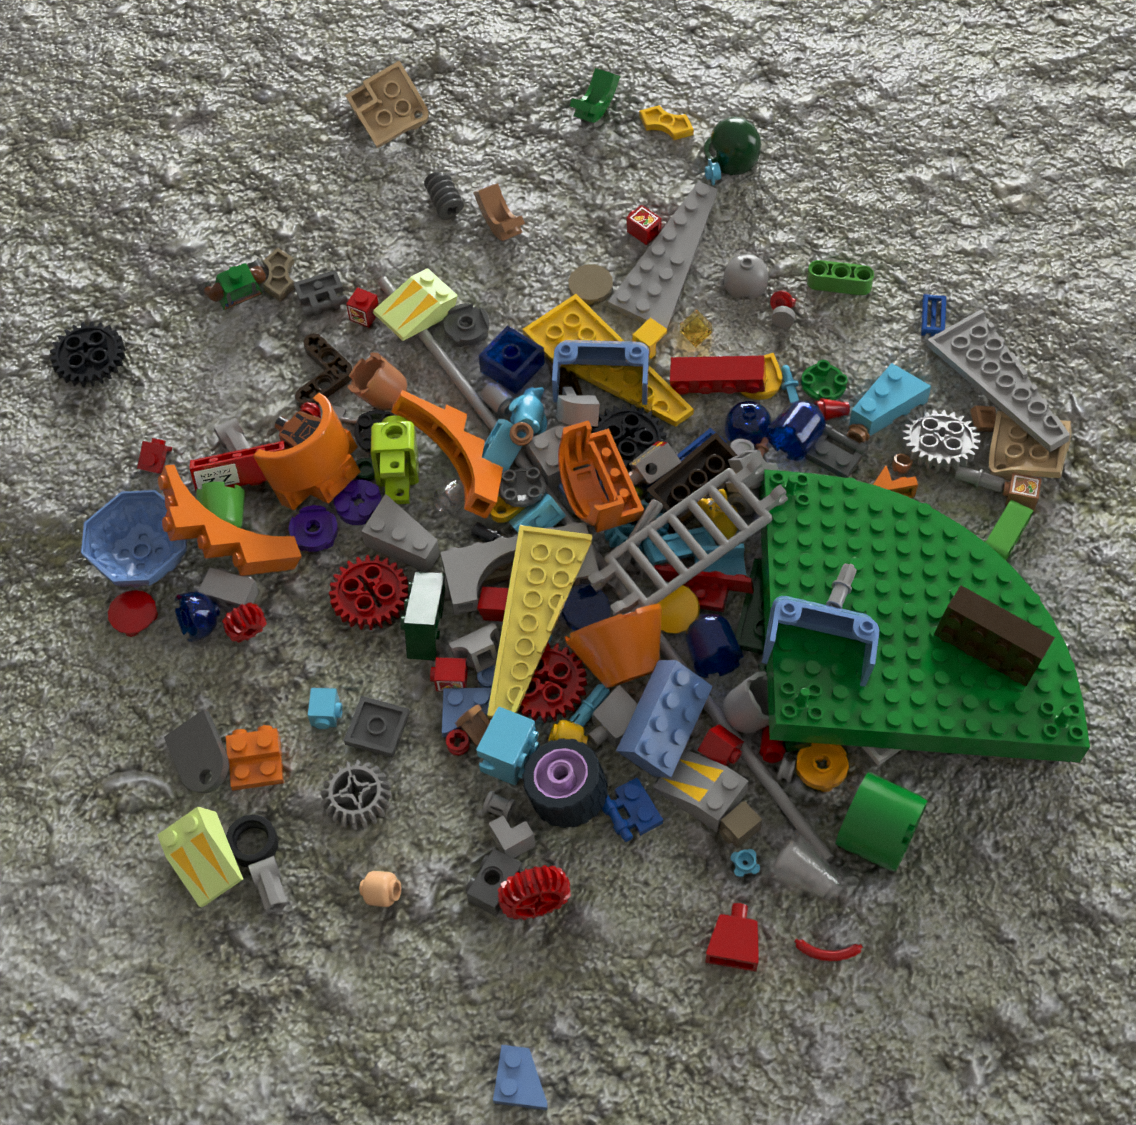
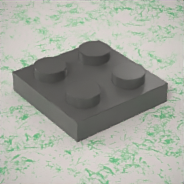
(377, 726)

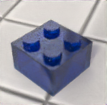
(511, 359)

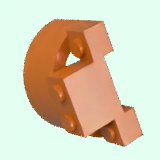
(316, 466)

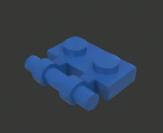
(638, 807)

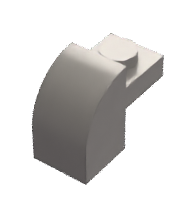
(577, 408)

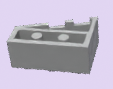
(400, 536)

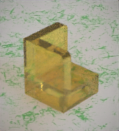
(696, 328)

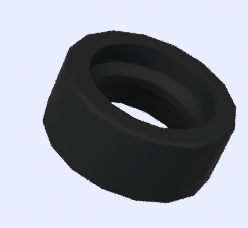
(247, 822)

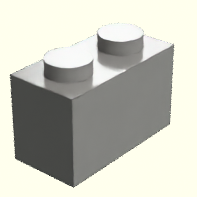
(228, 589)

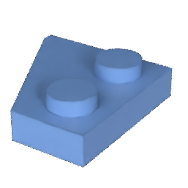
(458, 701)
(518, 1080)

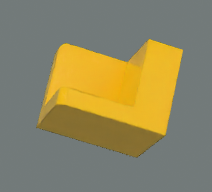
(650, 334)

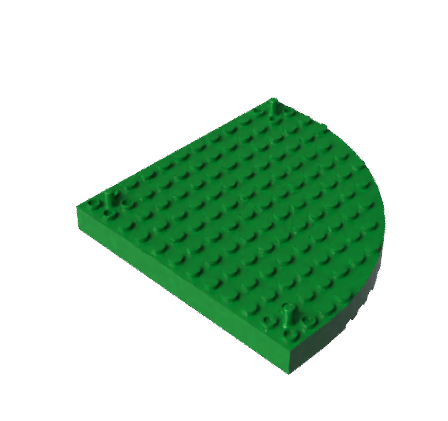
(906, 575)

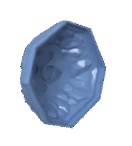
(129, 542)

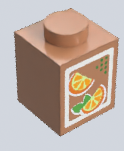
(1022, 490)

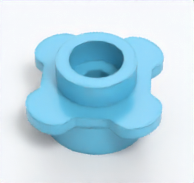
(713, 171)
(745, 855)

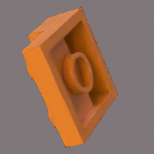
(254, 758)

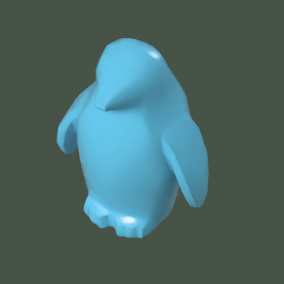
(530, 410)

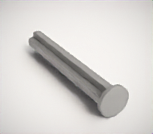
(648, 516)

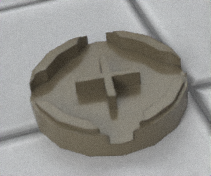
(591, 283)

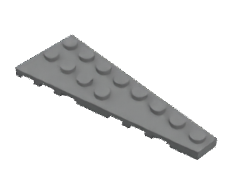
(660, 274)
(985, 362)

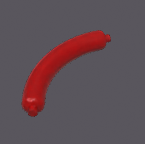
(828, 955)

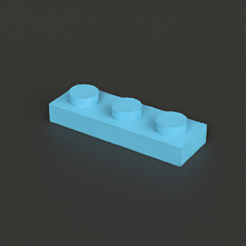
(677, 545)

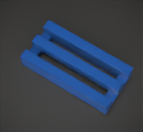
(933, 329)

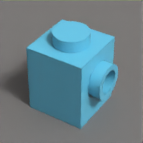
(324, 708)

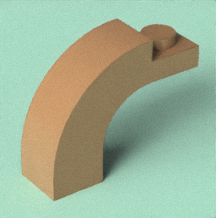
(497, 214)

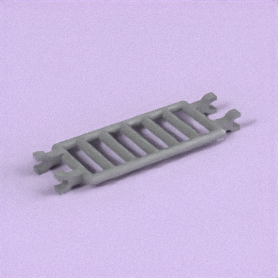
(636, 597)

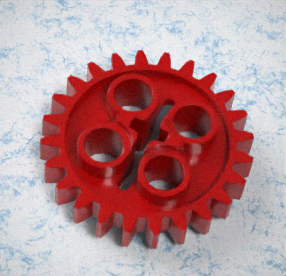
(349, 604)
(554, 662)

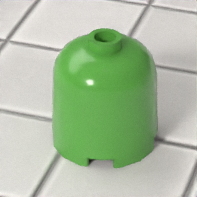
(223, 501)

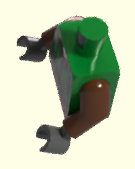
(235, 284)

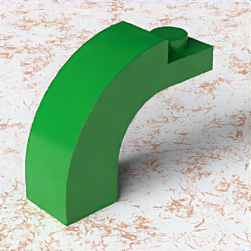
(598, 96)

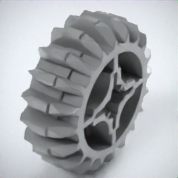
(333, 800)

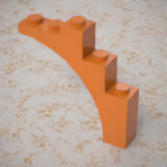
(464, 450)
(217, 538)

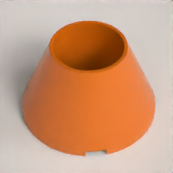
(620, 646)

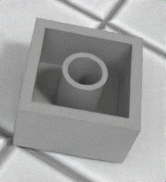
(544, 455)

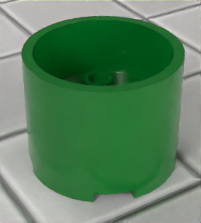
(881, 822)

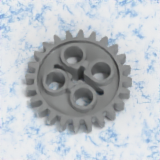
(940, 440)

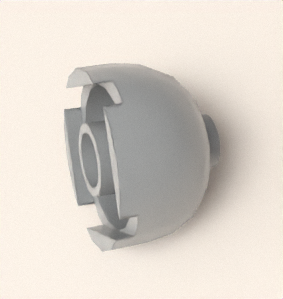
(746, 276)

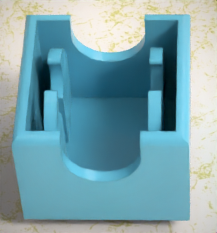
(507, 745)

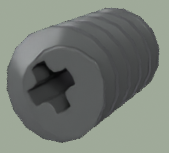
(443, 194)

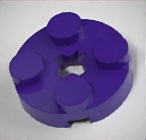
(357, 490)
(318, 540)

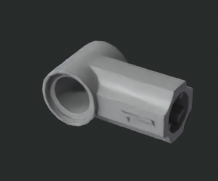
(231, 435)
(267, 879)

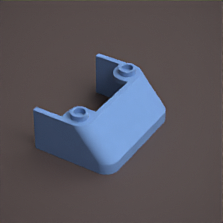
(600, 353)
(827, 620)

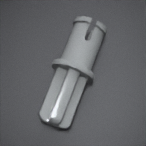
(980, 478)
(842, 586)

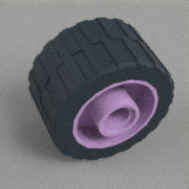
(565, 783)

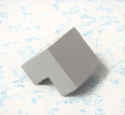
(511, 840)

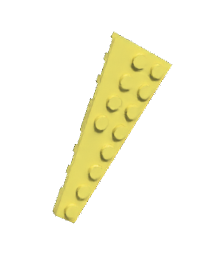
(538, 588)

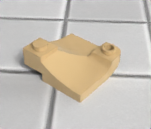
(388, 104)
(1019, 453)

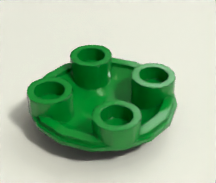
(823, 381)

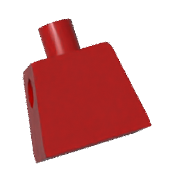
(734, 940)

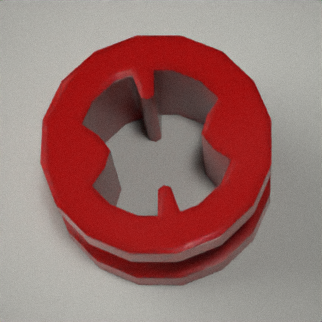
(451, 738)

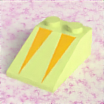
(416, 305)
(201, 855)

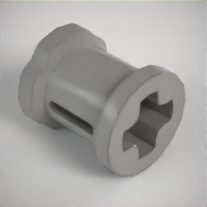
(498, 805)

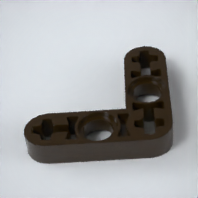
(330, 372)

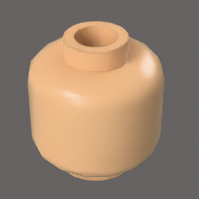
(380, 888)

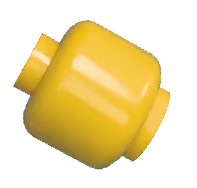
(567, 730)

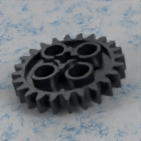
(87, 354)
(629, 437)

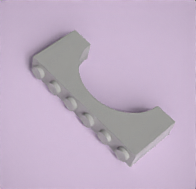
(471, 565)

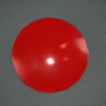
(132, 612)

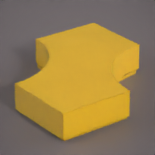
(674, 125)

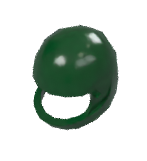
(735, 145)

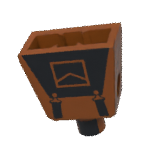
(297, 429)

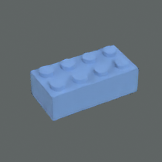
(664, 718)

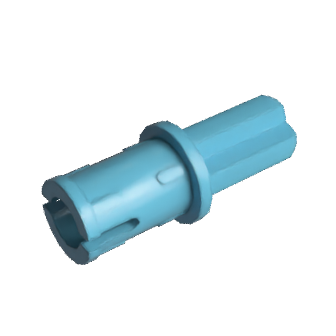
(589, 705)

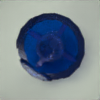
(747, 421)
(196, 615)

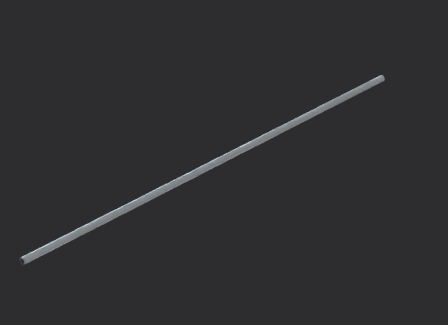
(666, 649)

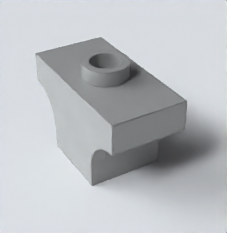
(740, 461)
(478, 647)

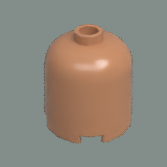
(377, 382)

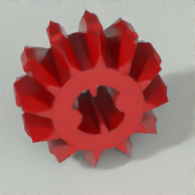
(244, 622)

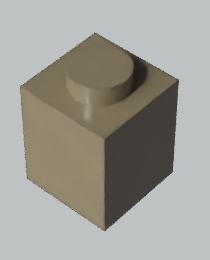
(740, 825)

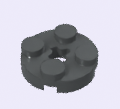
(469, 335)

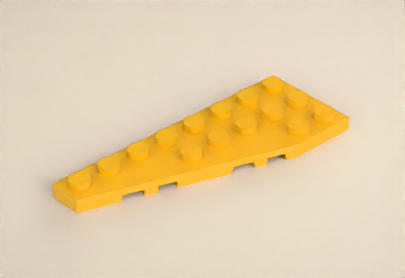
(577, 321)

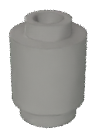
(497, 398)

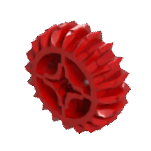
(534, 892)

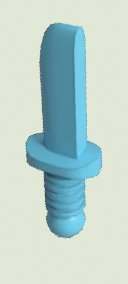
(789, 385)

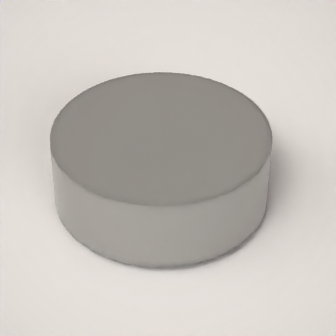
(783, 316)

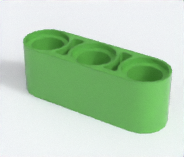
(840, 277)
(1009, 528)

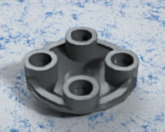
(522, 486)

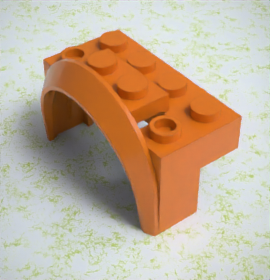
(582, 486)

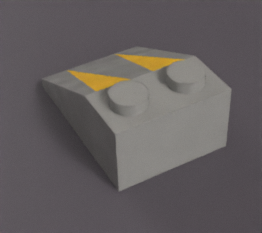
(703, 788)

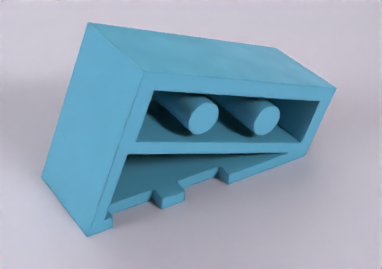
(889, 398)

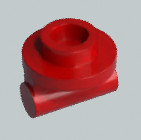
(782, 298)

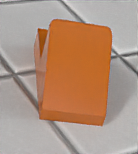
(902, 485)

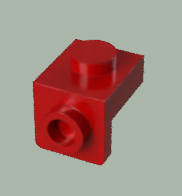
(153, 455)

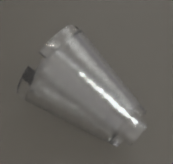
(805, 869)

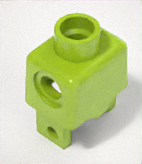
(390, 445)

